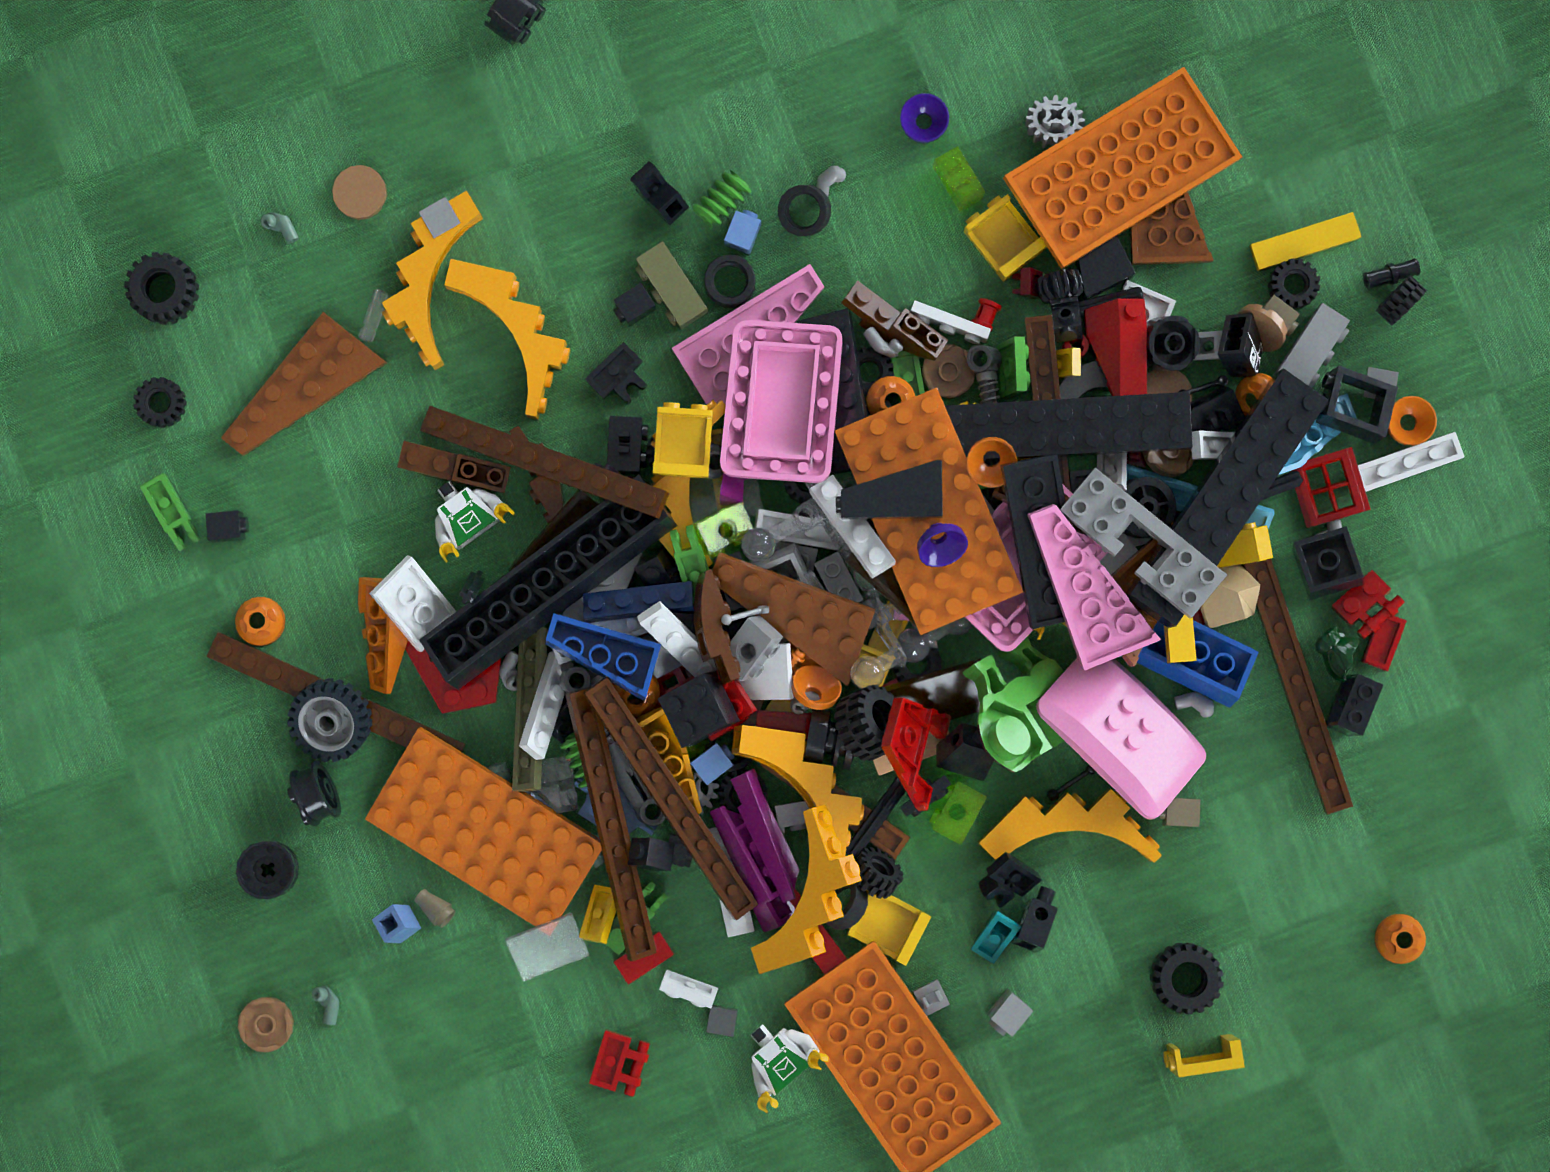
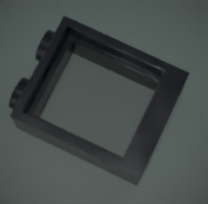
(1381, 412)
(1360, 699)

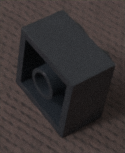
(1328, 563)
(698, 709)

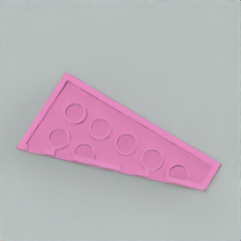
(708, 352)
(1092, 603)

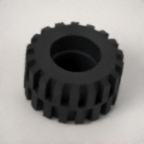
(143, 276)
(863, 721)
(1210, 978)

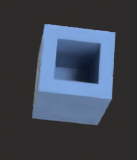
(743, 231)
(713, 763)
(396, 923)

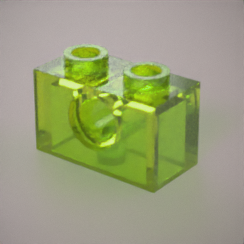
(958, 178)
(735, 524)
(970, 801)

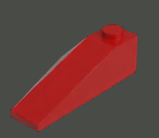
(1120, 343)

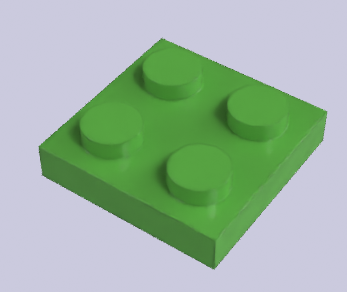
(1012, 372)

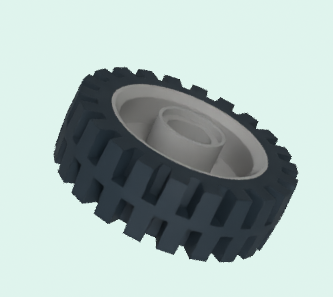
(316, 733)

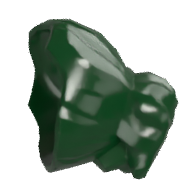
(1337, 652)

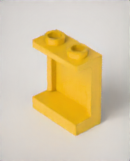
(1003, 237)
(683, 441)
(892, 925)
(1229, 1059)

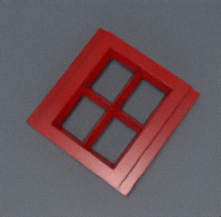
(1353, 480)

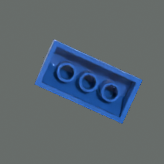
(1219, 669)

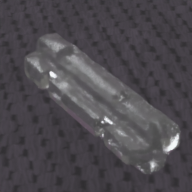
(373, 315)

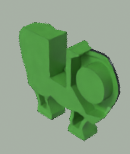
(1004, 715)

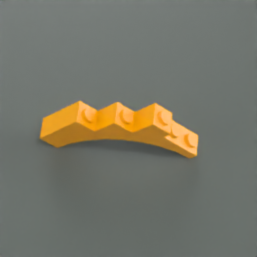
(419, 271)
(495, 291)
(679, 493)
(784, 754)
(1104, 816)
(819, 903)

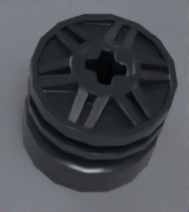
(824, 740)
(251, 870)

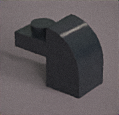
(658, 193)

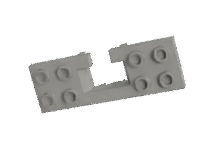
(1179, 574)

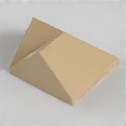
(1232, 599)

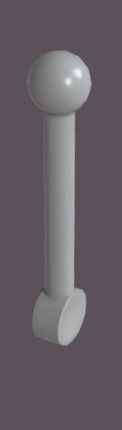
(727, 619)

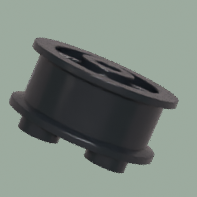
(1155, 497)
(314, 794)

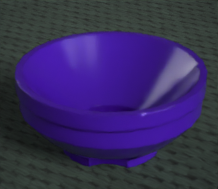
(924, 105)
(943, 550)

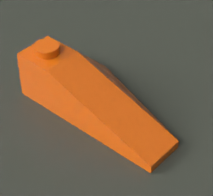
(383, 637)

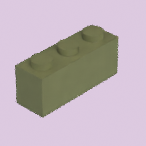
(670, 286)

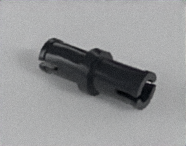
(1391, 273)

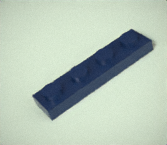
(634, 601)

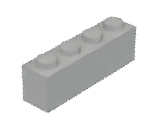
(1315, 344)

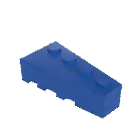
(609, 653)

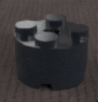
(514, 18)
(1182, 339)

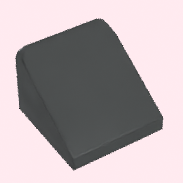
(722, 1020)

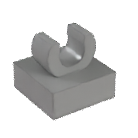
(931, 997)

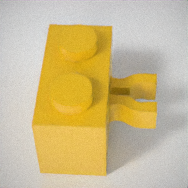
(1249, 546)

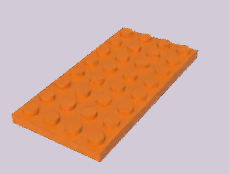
(1122, 167)
(912, 436)
(484, 830)
(892, 1062)

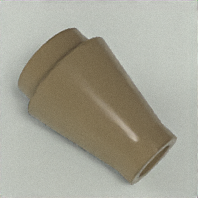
(435, 908)

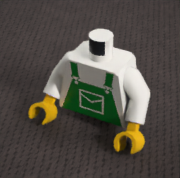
(465, 517)
(781, 1061)

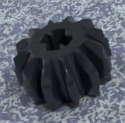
(1059, 285)

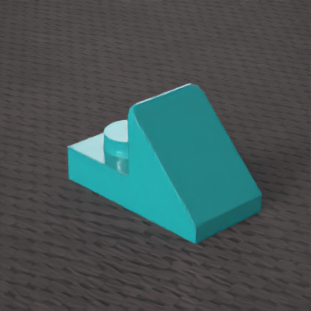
(995, 937)

